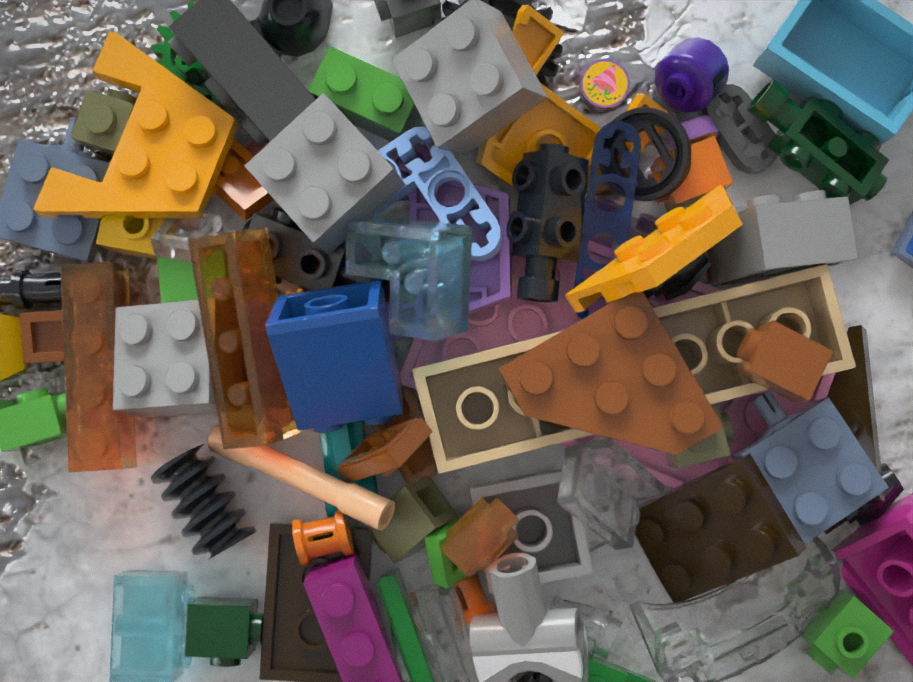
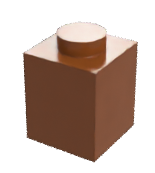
(782, 361)

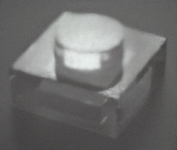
(173, 235)

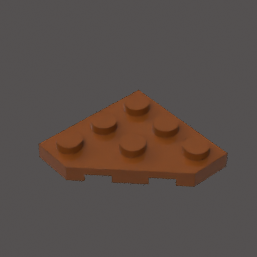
(615, 380)

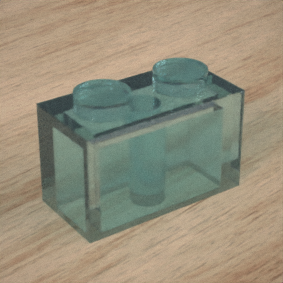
(149, 626)

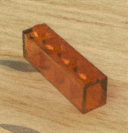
(235, 300)
(95, 432)

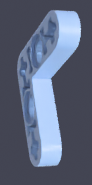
(431, 176)

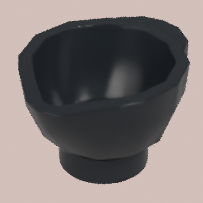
(294, 25)

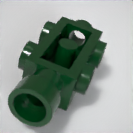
(820, 144)

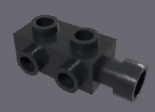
(547, 217)
(295, 250)

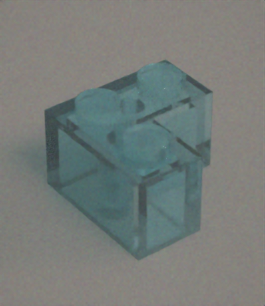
(425, 269)

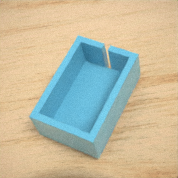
(848, 55)

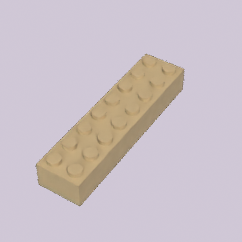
(481, 421)

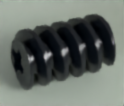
(201, 503)

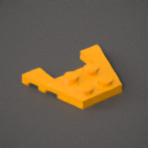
(553, 118)
(165, 152)

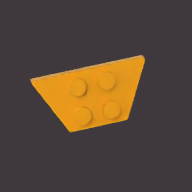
(652, 260)

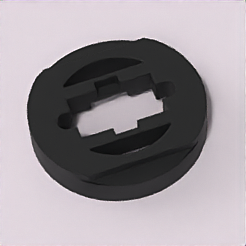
(676, 169)

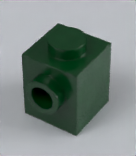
(223, 629)

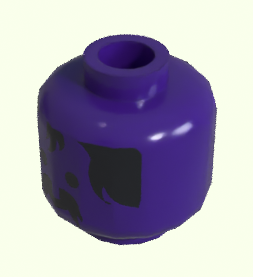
(691, 74)

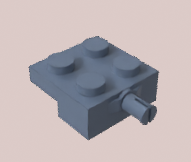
(19, 223)
(812, 464)

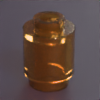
(480, 536)

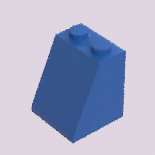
(336, 356)

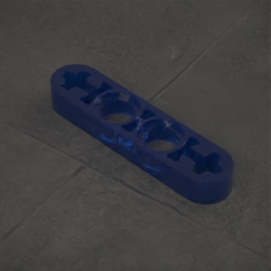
(600, 222)

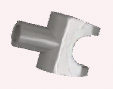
(525, 633)

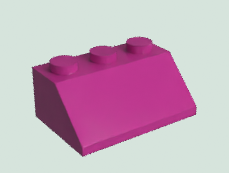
(880, 569)

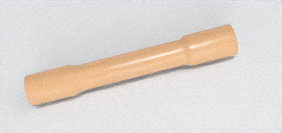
(347, 497)

